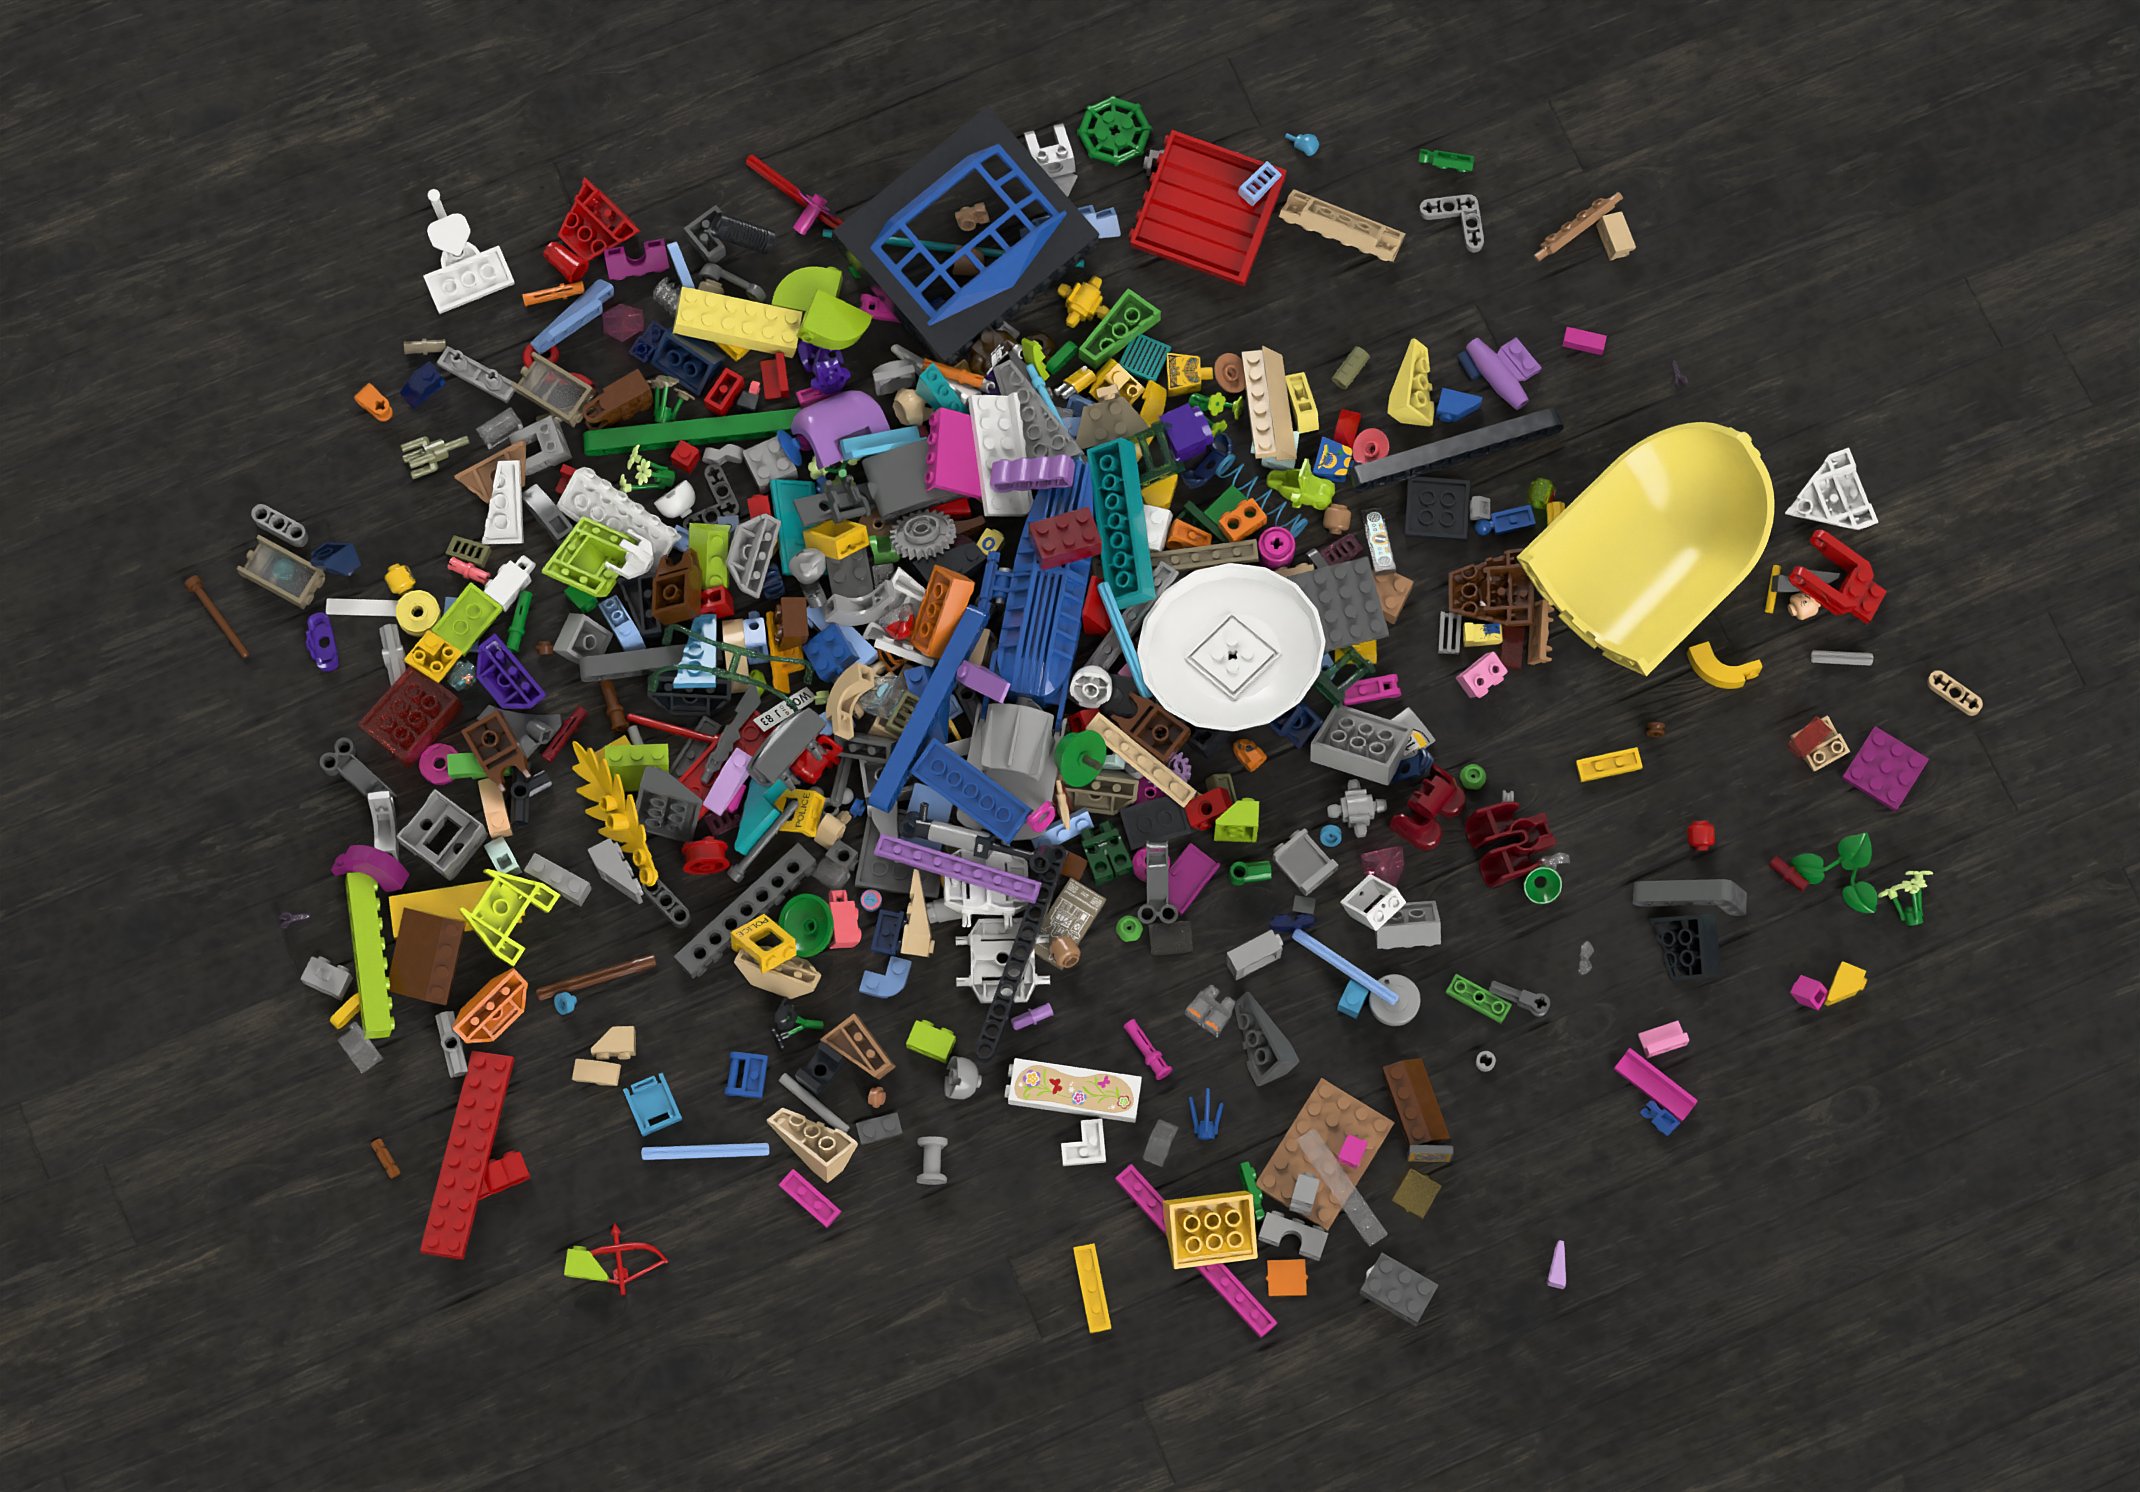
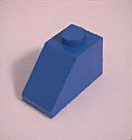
(1456, 405)

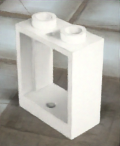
(1371, 888)

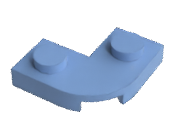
(891, 983)

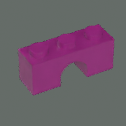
(620, 265)

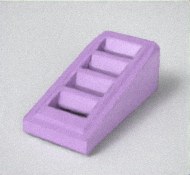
(1557, 1272)

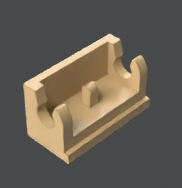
(1615, 235)

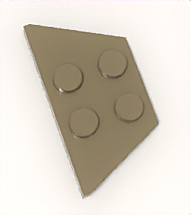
(1107, 422)

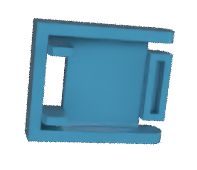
(650, 1102)

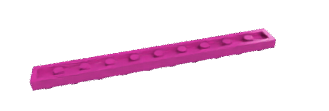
(1216, 1274)

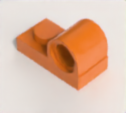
(1185, 535)

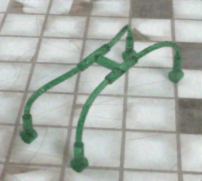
(731, 672)

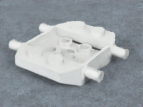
(981, 899)
(987, 942)

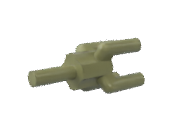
(429, 453)

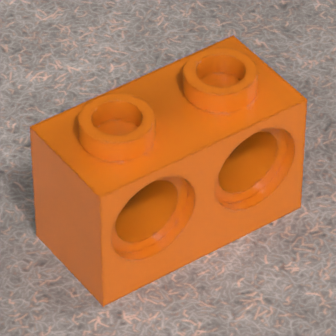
(1246, 525)

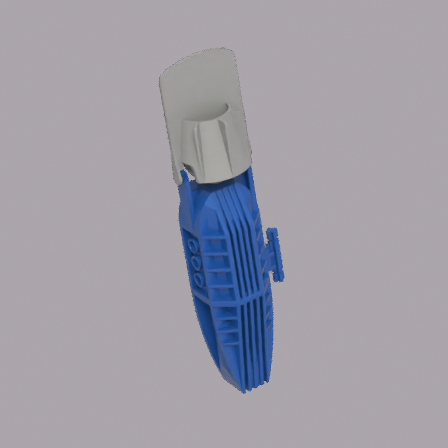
(1033, 656)

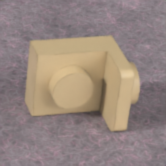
(1108, 393)

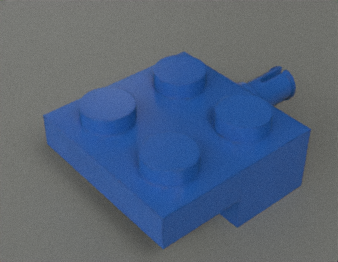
(830, 653)

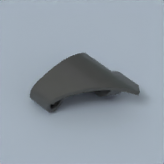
(529, 728)

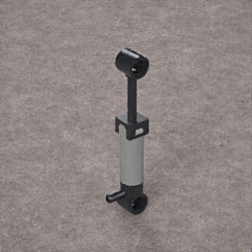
(980, 843)

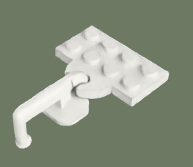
(465, 274)

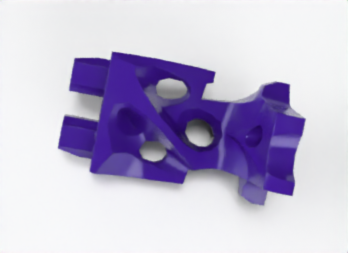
(829, 375)

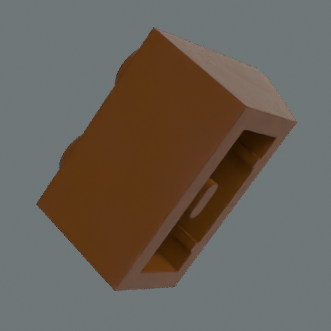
(791, 623)

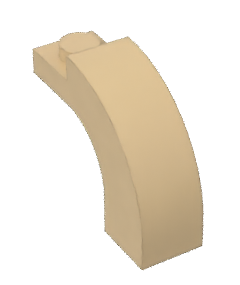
(734, 634)
(844, 695)

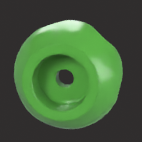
(1473, 783)
(1129, 935)

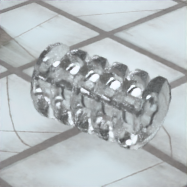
(667, 296)

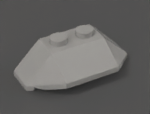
(752, 552)

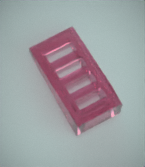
(1345, 557)
(730, 823)

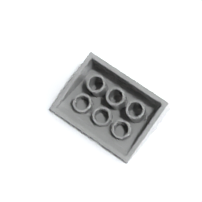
(1360, 744)

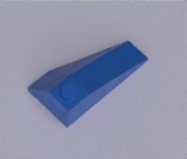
(916, 681)

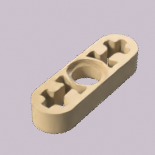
(1955, 701)

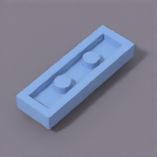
(1058, 834)

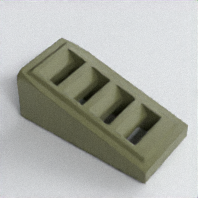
(480, 562)
(890, 727)

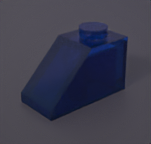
(422, 384)

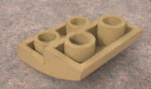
(1828, 750)

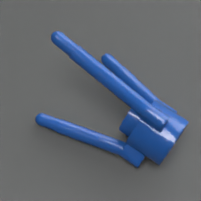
(1206, 1129)

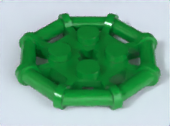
(1111, 120)

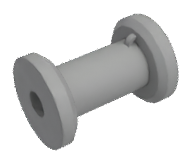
(932, 1160)

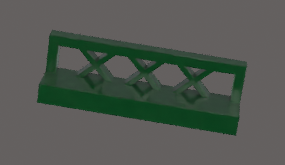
(1203, 523)

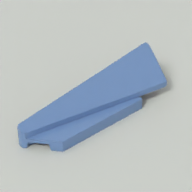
(1103, 221)
(575, 316)

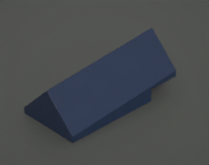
(1298, 724)

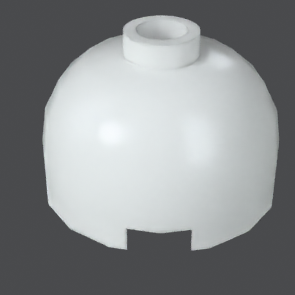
(677, 501)
(1091, 686)

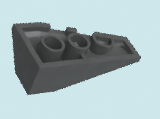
(1266, 1046)

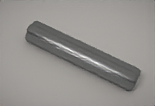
(840, 781)

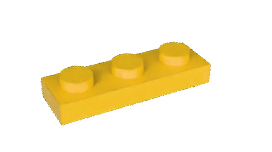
(1609, 764)

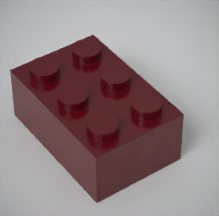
(1065, 538)

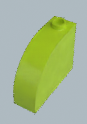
(800, 286)
(832, 322)

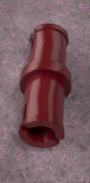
(1789, 873)

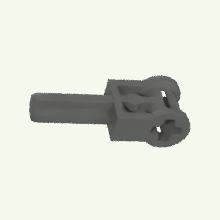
(1523, 998)

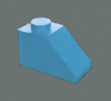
(1353, 998)

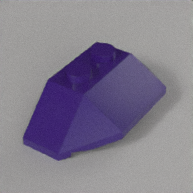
(506, 677)

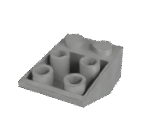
(609, 864)

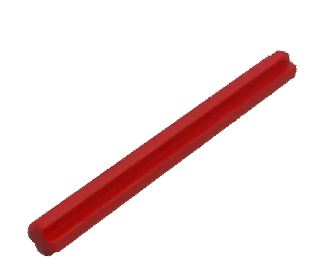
(787, 187)

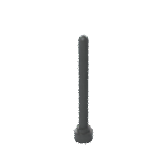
(737, 872)

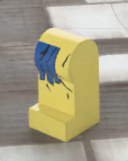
(1482, 634)

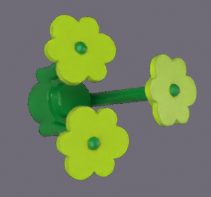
(1215, 405)

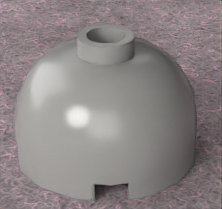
(962, 1078)

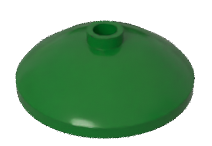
(798, 921)

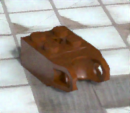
(619, 401)
(677, 589)
(1148, 723)
(499, 755)

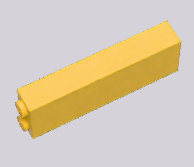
(440, 902)

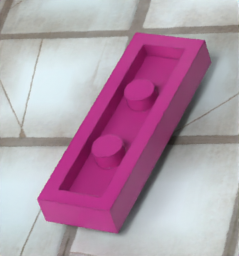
(810, 1198)

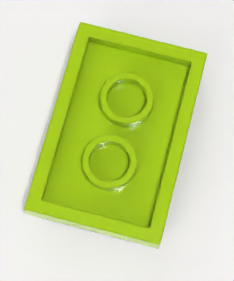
(467, 618)

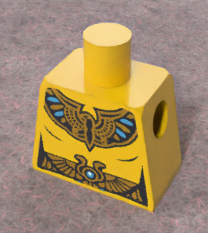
(1185, 374)

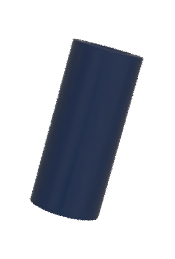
(1468, 365)

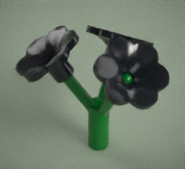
(785, 1019)

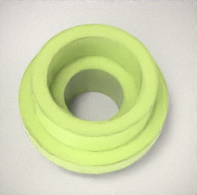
(821, 698)

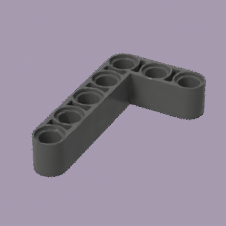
(1691, 893)

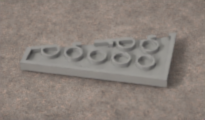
(1041, 427)

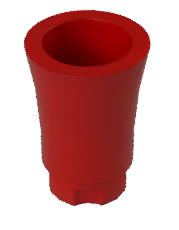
(566, 262)

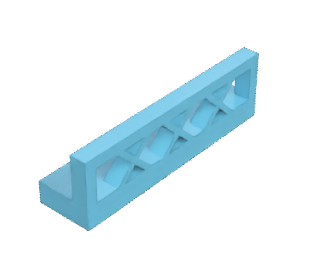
(879, 442)

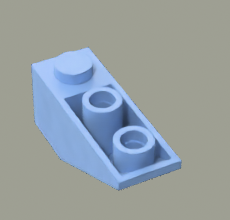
(621, 624)

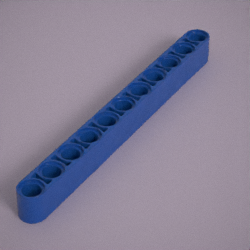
(928, 709)

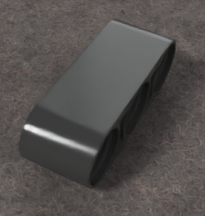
(673, 909)

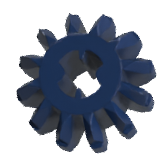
(773, 583)

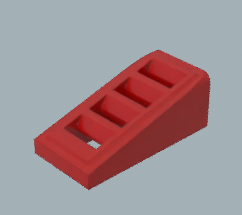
(955, 509)

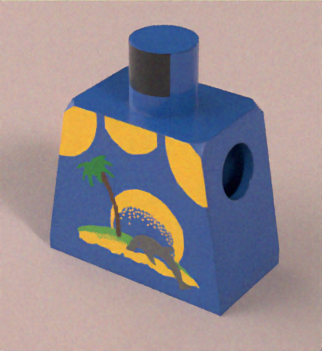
(1333, 461)

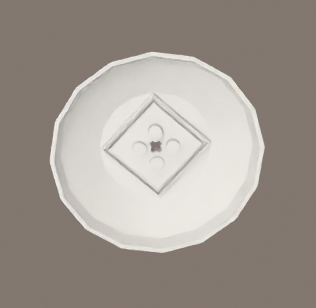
(1225, 613)

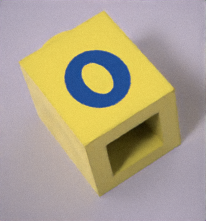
(991, 541)

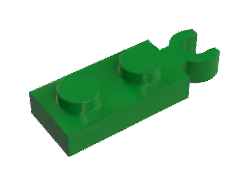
(1447, 159)
(1247, 1176)

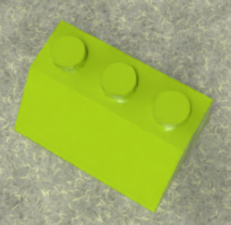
(712, 548)
(631, 760)
(1238, 822)

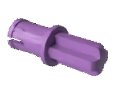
(1032, 1016)

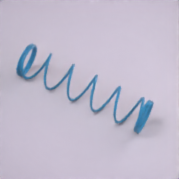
(1302, 523)

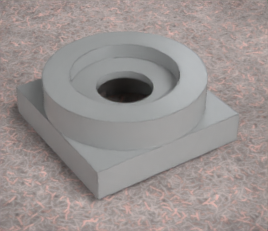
(893, 377)

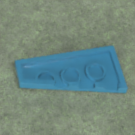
(700, 654)

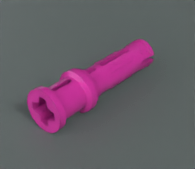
(1153, 1057)

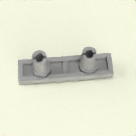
(476, 374)

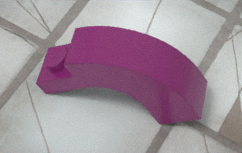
(373, 862)

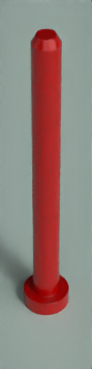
(671, 728)

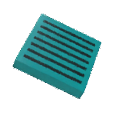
(1145, 357)

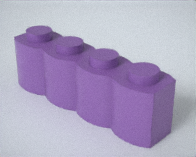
(1030, 474)

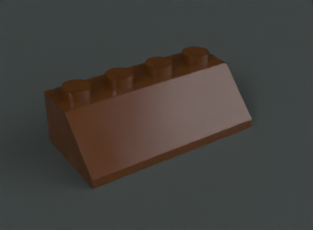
(1415, 1102)

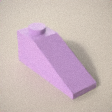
(728, 782)

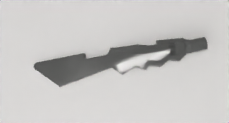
(730, 735)

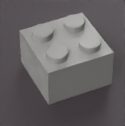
(767, 463)

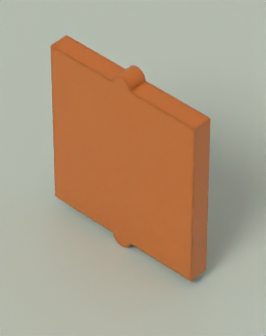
(1286, 1277)

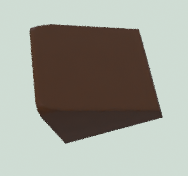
(1074, 867)

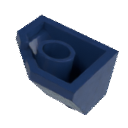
(336, 558)

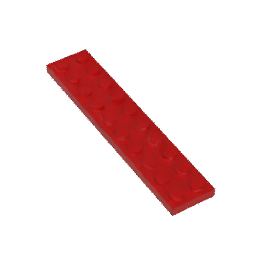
(467, 1155)

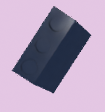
(687, 360)

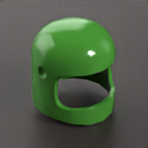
(883, 550)

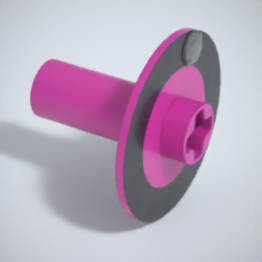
(815, 206)

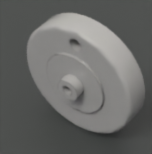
(1406, 1006)

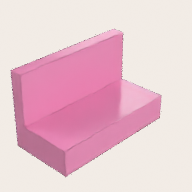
(1663, 1039)

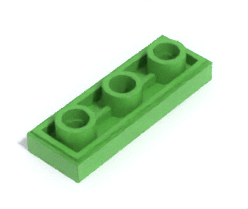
(1491, 1005)

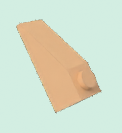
(495, 809)

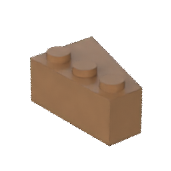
(859, 1045)

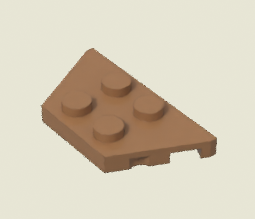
(481, 475)

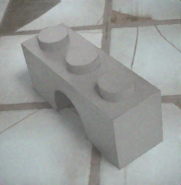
(563, 881)
(1304, 1193)
(1312, 1238)

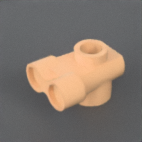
(969, 216)

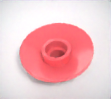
(1366, 442)

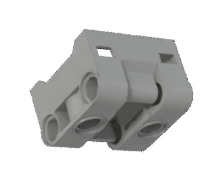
(437, 811)

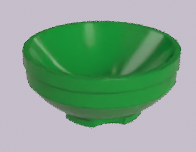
(1548, 891)

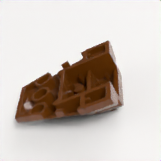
(1494, 591)

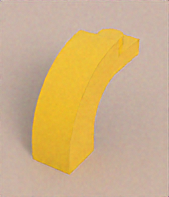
(1718, 674)

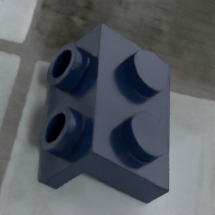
(888, 932)

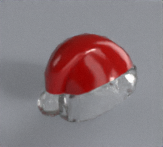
(899, 622)

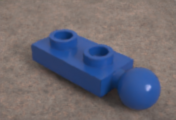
(1507, 521)

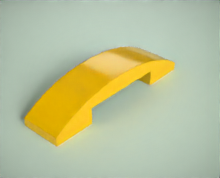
(1153, 408)

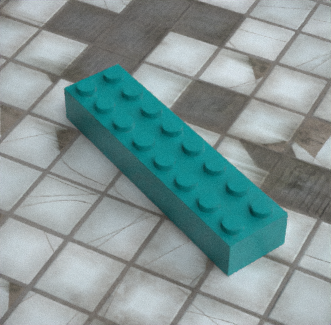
(1121, 522)

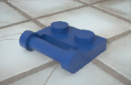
(753, 1075)

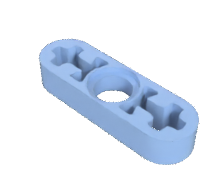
(680, 265)

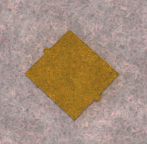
(1416, 1193)

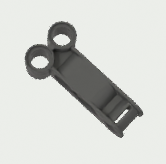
(353, 769)
(1157, 883)

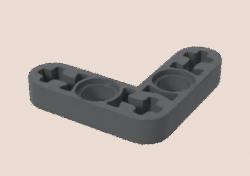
(722, 502)

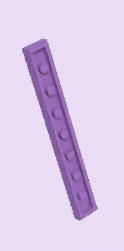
(958, 868)

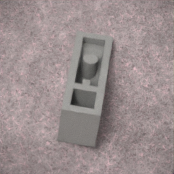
(885, 822)

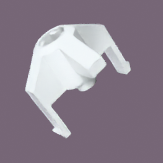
(638, 558)

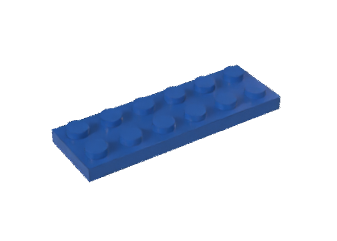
(971, 790)

